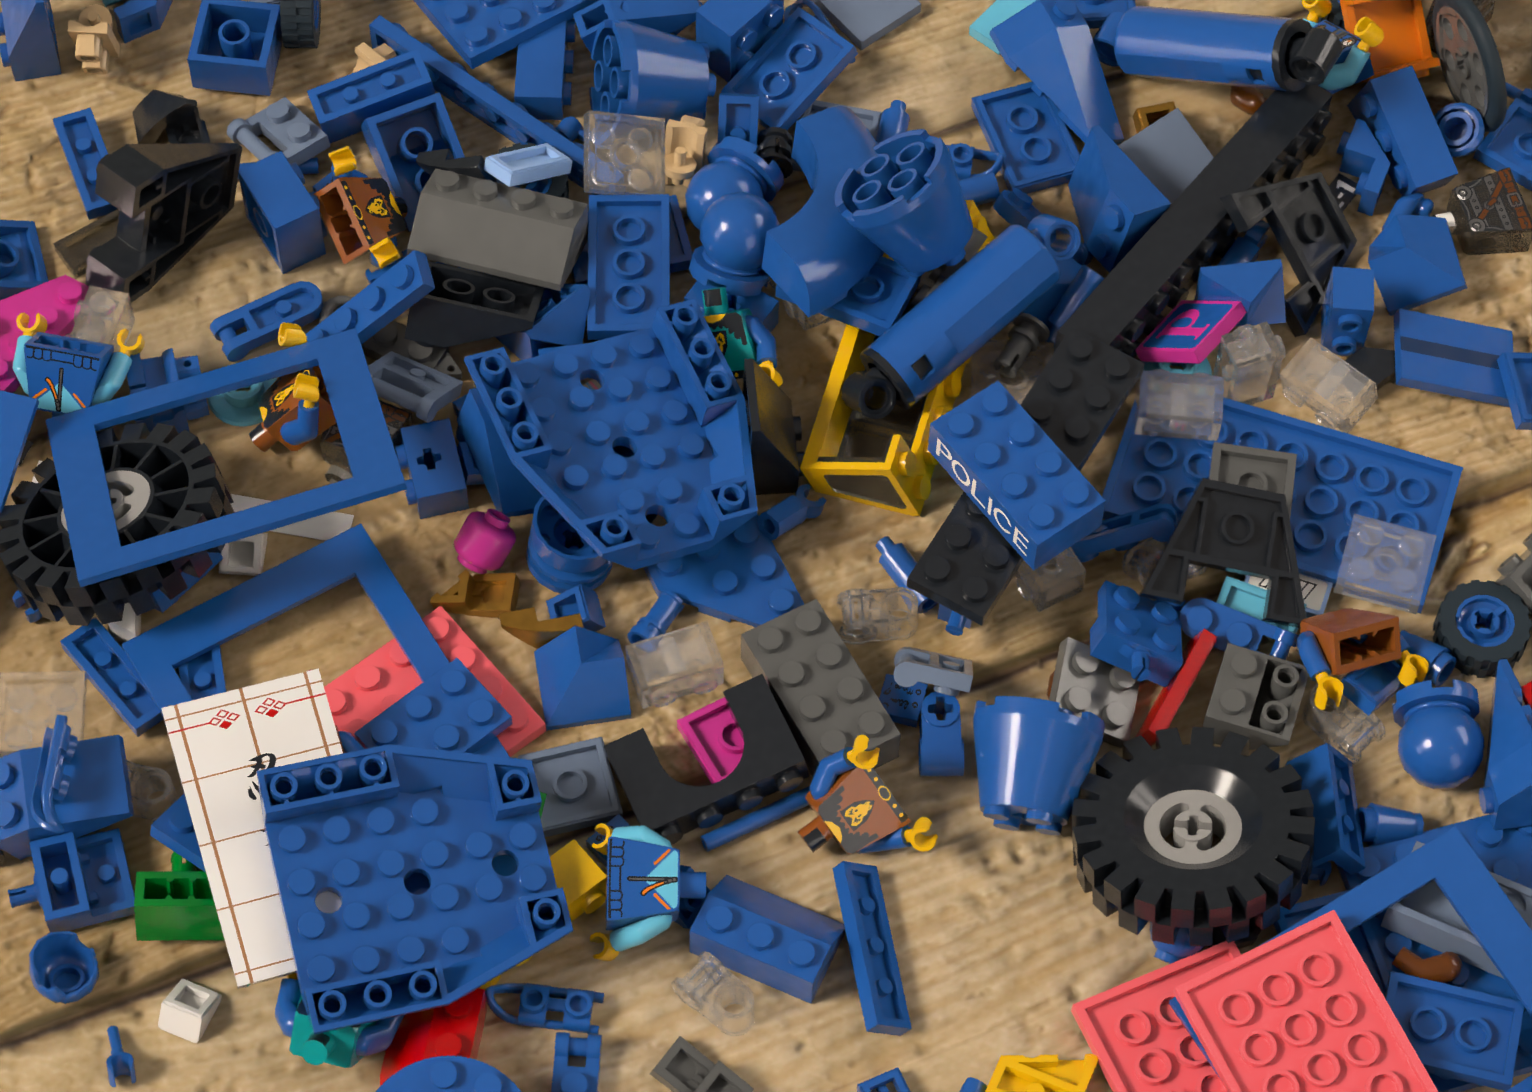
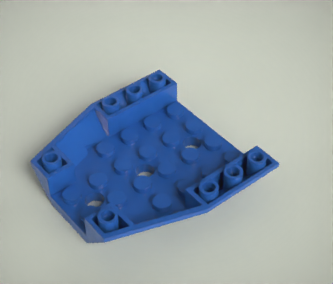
(660, 396)
(368, 823)

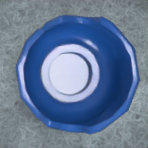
(63, 967)

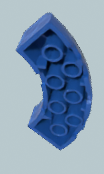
(816, 251)

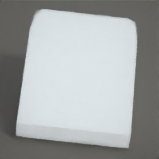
(244, 556)
(127, 628)
(188, 1010)

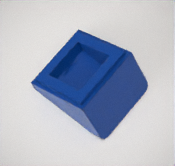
(575, 601)

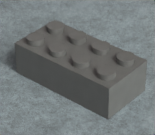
(818, 685)

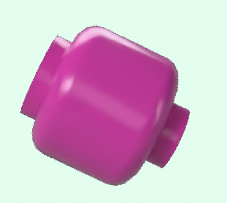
(484, 541)

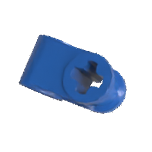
(940, 740)

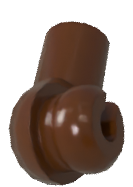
(1247, 98)
(1438, 968)

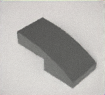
(690, 1071)

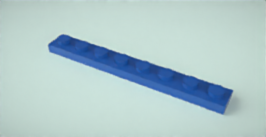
(480, 97)

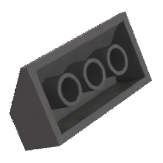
(499, 229)

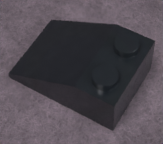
(471, 307)
(771, 433)

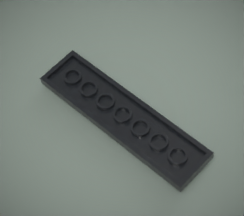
(1074, 405)

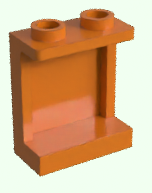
(1404, 34)

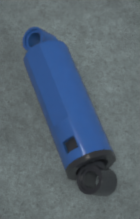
(1217, 48)
(960, 316)

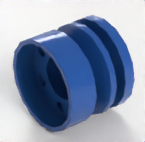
(560, 555)

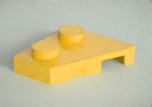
(1042, 1074)

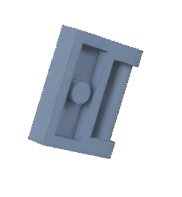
(285, 128)
(413, 385)
(943, 671)

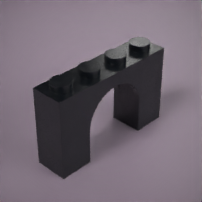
(767, 765)

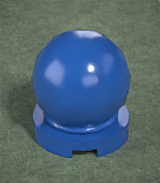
(729, 170)
(734, 243)
(1438, 734)

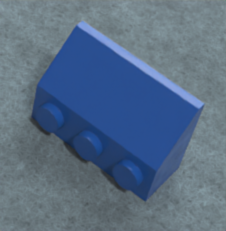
(766, 937)

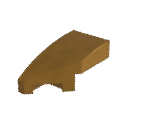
(480, 595)
(527, 628)

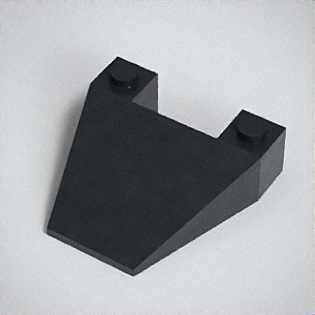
(165, 207)

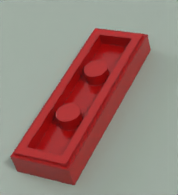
(1172, 696)

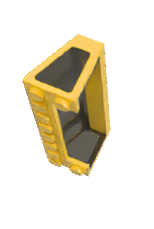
(883, 458)

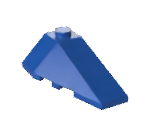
(1060, 58)
(1509, 755)

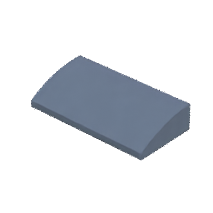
(1433, 921)

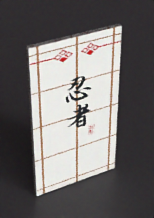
(217, 753)

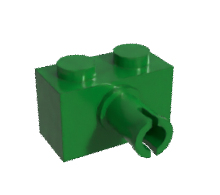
(175, 904)

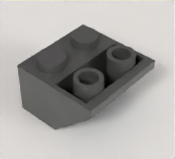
(1256, 697)

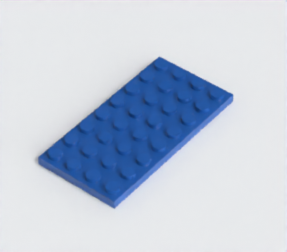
(1332, 481)

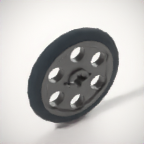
(1470, 59)

